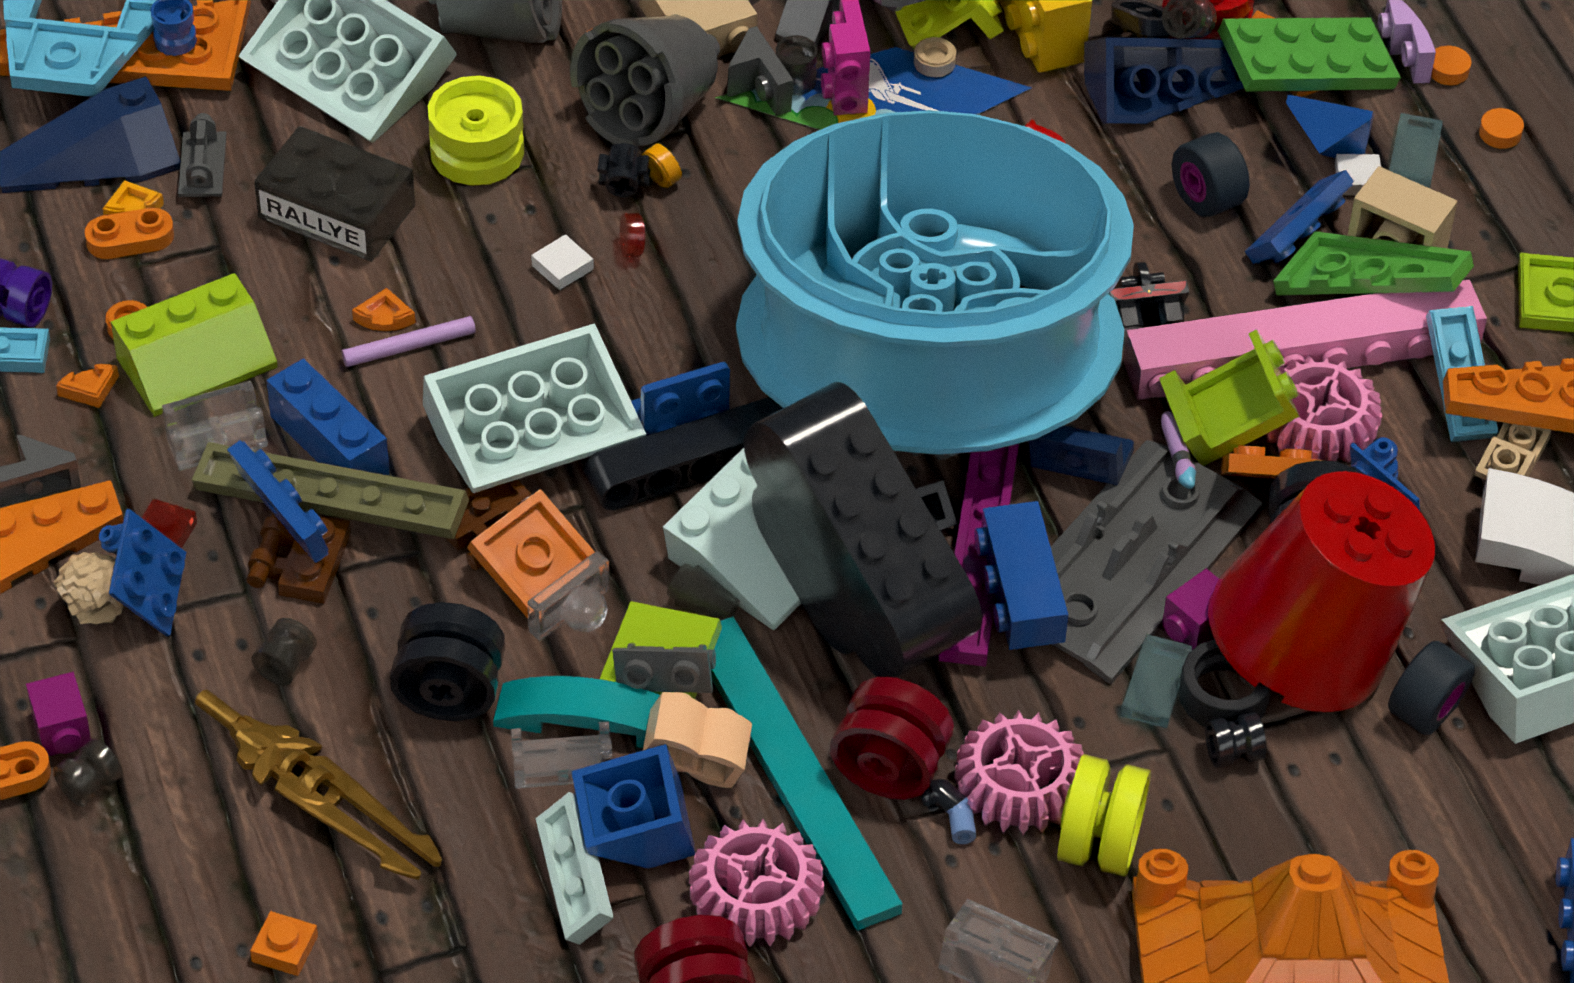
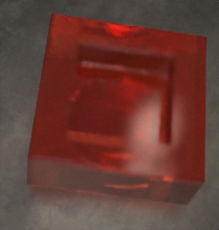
(171, 520)

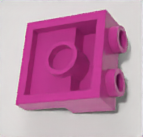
(847, 61)

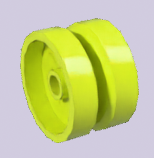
(476, 130)
(1096, 813)

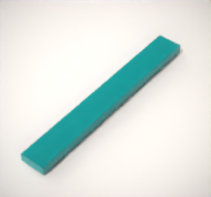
(802, 782)

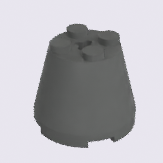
(501, 19)
(642, 75)

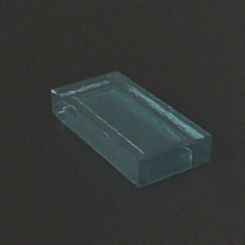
(1416, 148)
(1155, 681)

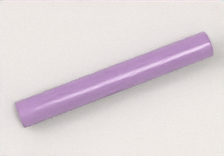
(408, 341)

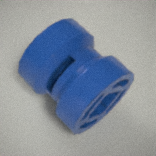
(173, 26)

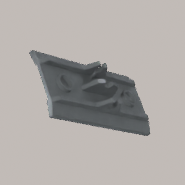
(1138, 548)

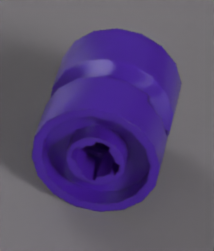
(23, 293)

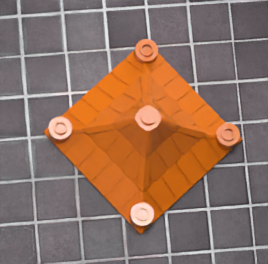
(1289, 923)

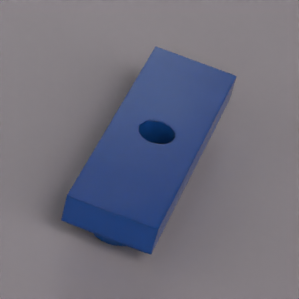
(1300, 219)
(280, 499)

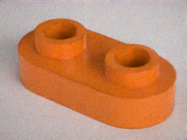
(129, 233)
(20, 758)

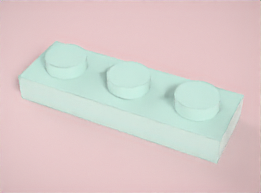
(573, 872)

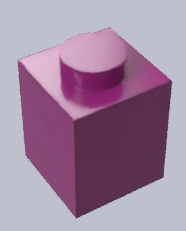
(1187, 610)
(59, 713)

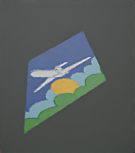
(896, 88)

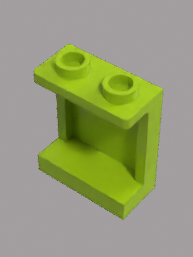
(1232, 401)

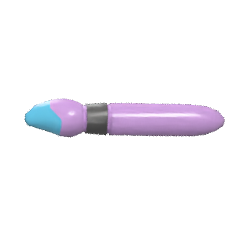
(1185, 469)

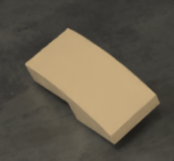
(1514, 450)

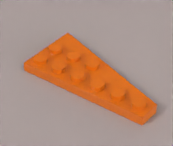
(207, 66)
(1521, 396)

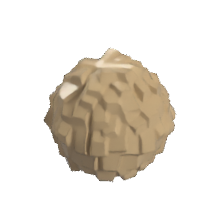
(85, 588)

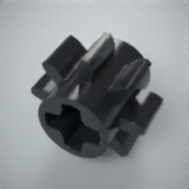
(623, 170)

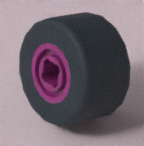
(1210, 174)
(1431, 687)

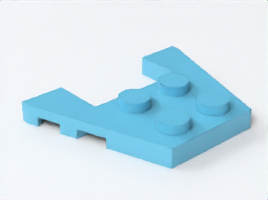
(69, 54)

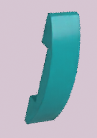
(574, 703)

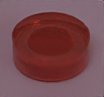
(632, 235)

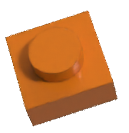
(284, 943)

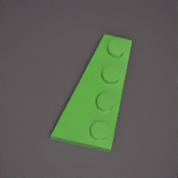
(1367, 265)

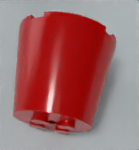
(1325, 592)

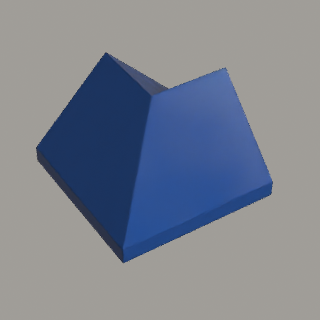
(1333, 126)

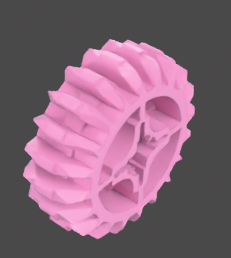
(1333, 411)
(1012, 784)
(747, 867)

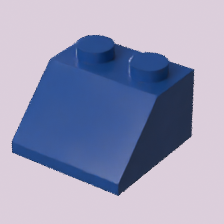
(634, 809)

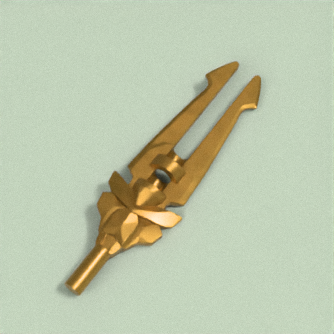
(276, 750)

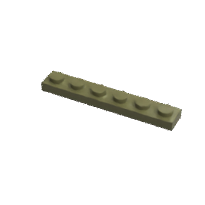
(344, 492)

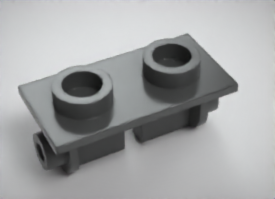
(202, 159)
(665, 669)

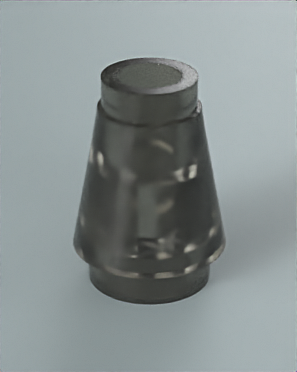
(701, 593)

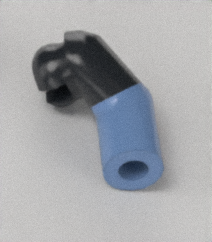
(945, 795)

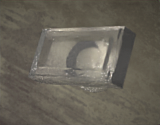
(572, 599)

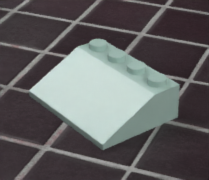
(350, 59)
(530, 408)
(724, 539)
(1522, 657)

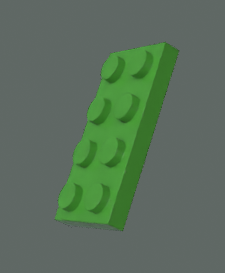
(1308, 54)

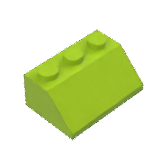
(193, 343)

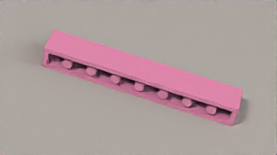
(1350, 329)

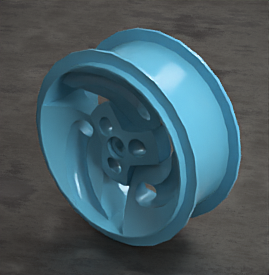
(931, 306)

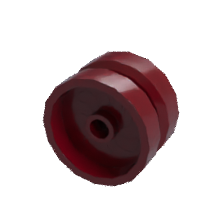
(892, 738)
(694, 952)

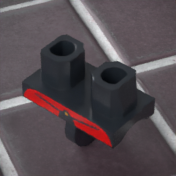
(1149, 294)

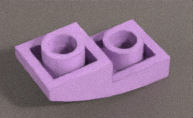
(1407, 37)

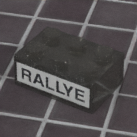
(335, 193)

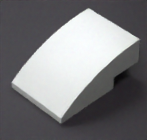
(1526, 527)

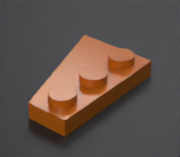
(52, 525)

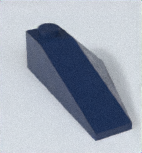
(1155, 76)
(102, 138)

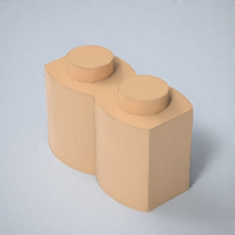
(700, 739)

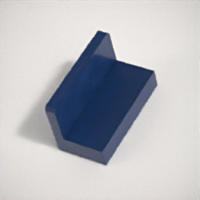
(1082, 454)

